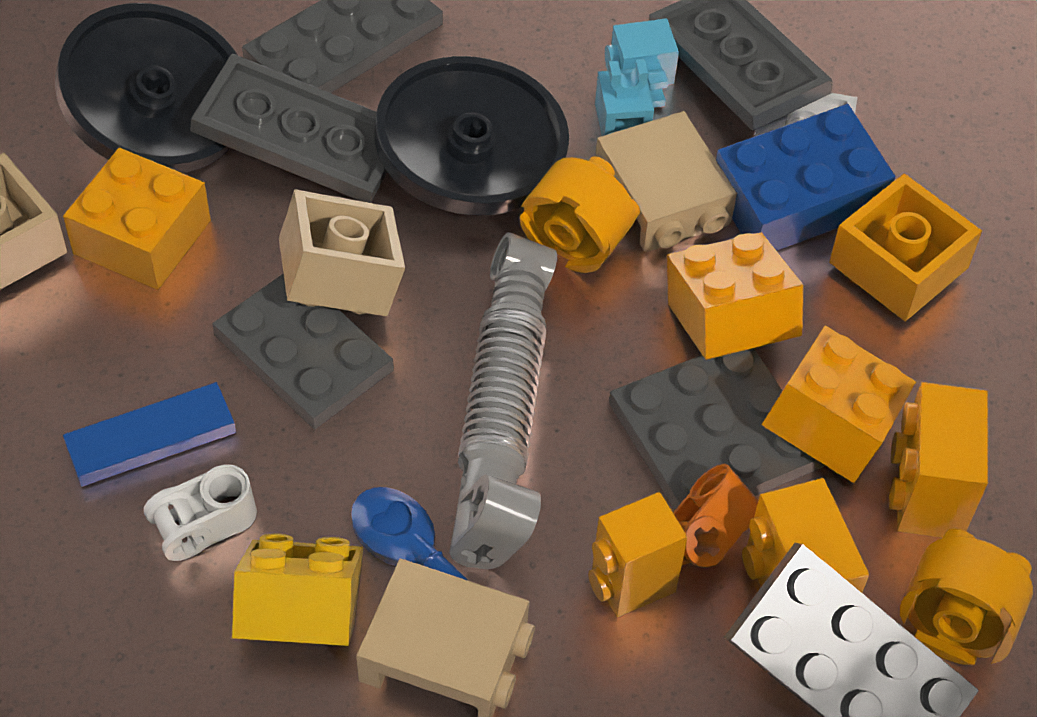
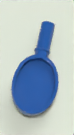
(397, 527)

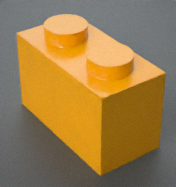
(637, 554)

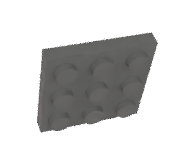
(709, 417)

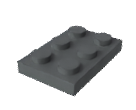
(303, 352)

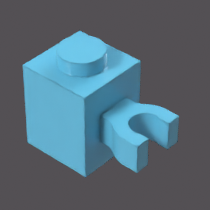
(646, 41)
(623, 97)

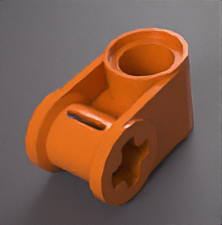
(715, 515)

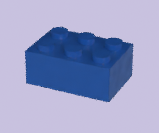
(804, 176)

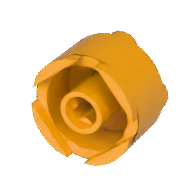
(579, 212)
(968, 598)

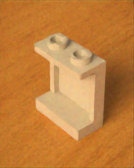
(670, 179)
(446, 637)

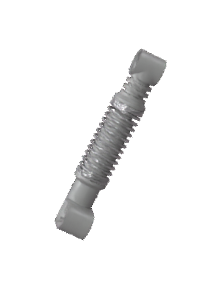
(493, 511)

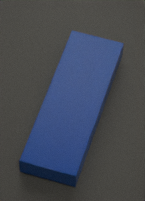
(149, 434)

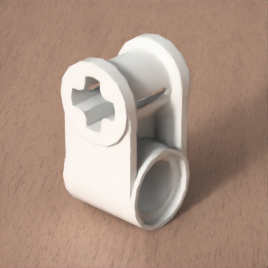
(200, 513)

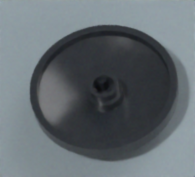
(137, 80)
(469, 134)

